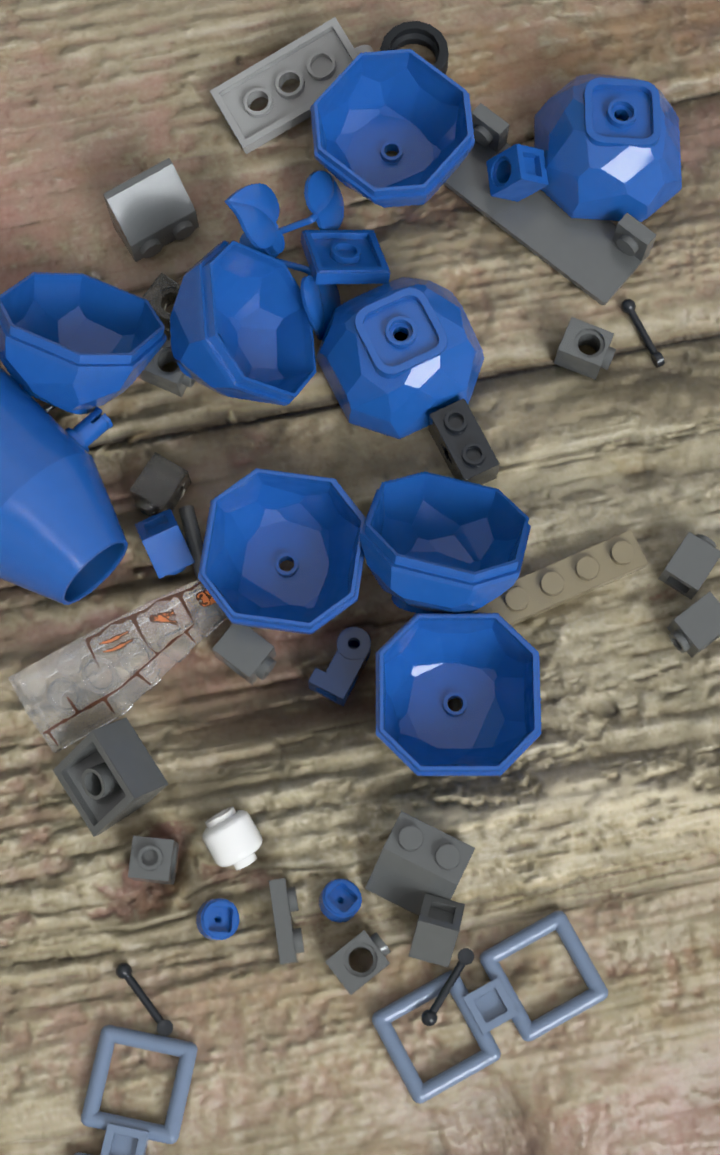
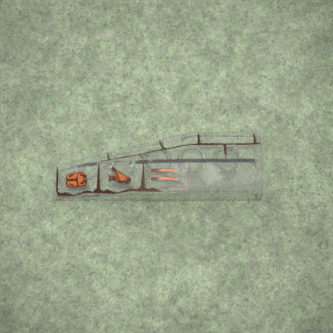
(113, 665)

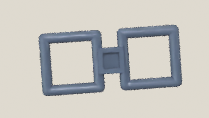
(490, 1007)
(128, 1134)

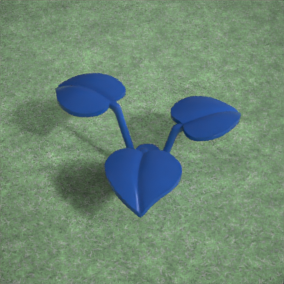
(257, 214)

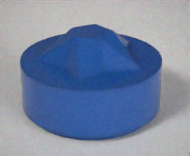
(340, 900)
(217, 919)

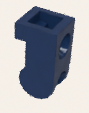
(345, 667)

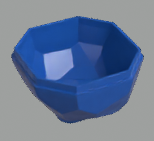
(392, 105)
(607, 164)
(243, 326)
(76, 339)
(394, 382)
(278, 519)
(443, 543)
(465, 659)

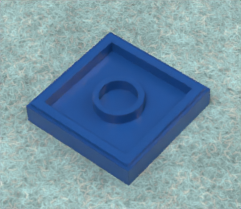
(345, 257)

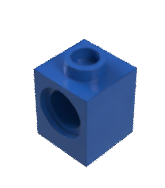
(517, 172)
(164, 543)

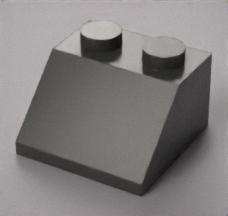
(151, 210)
(109, 775)
(418, 862)

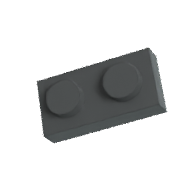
(288, 938)

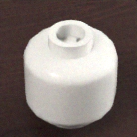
(232, 838)

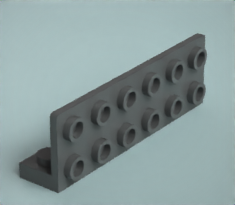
(585, 251)

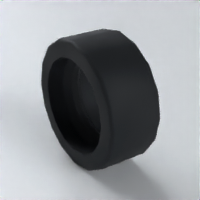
(421, 34)

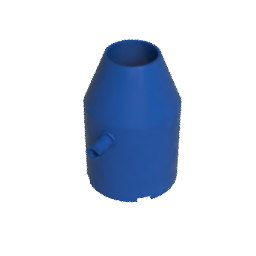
(53, 505)

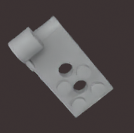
(311, 59)

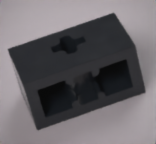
(463, 444)

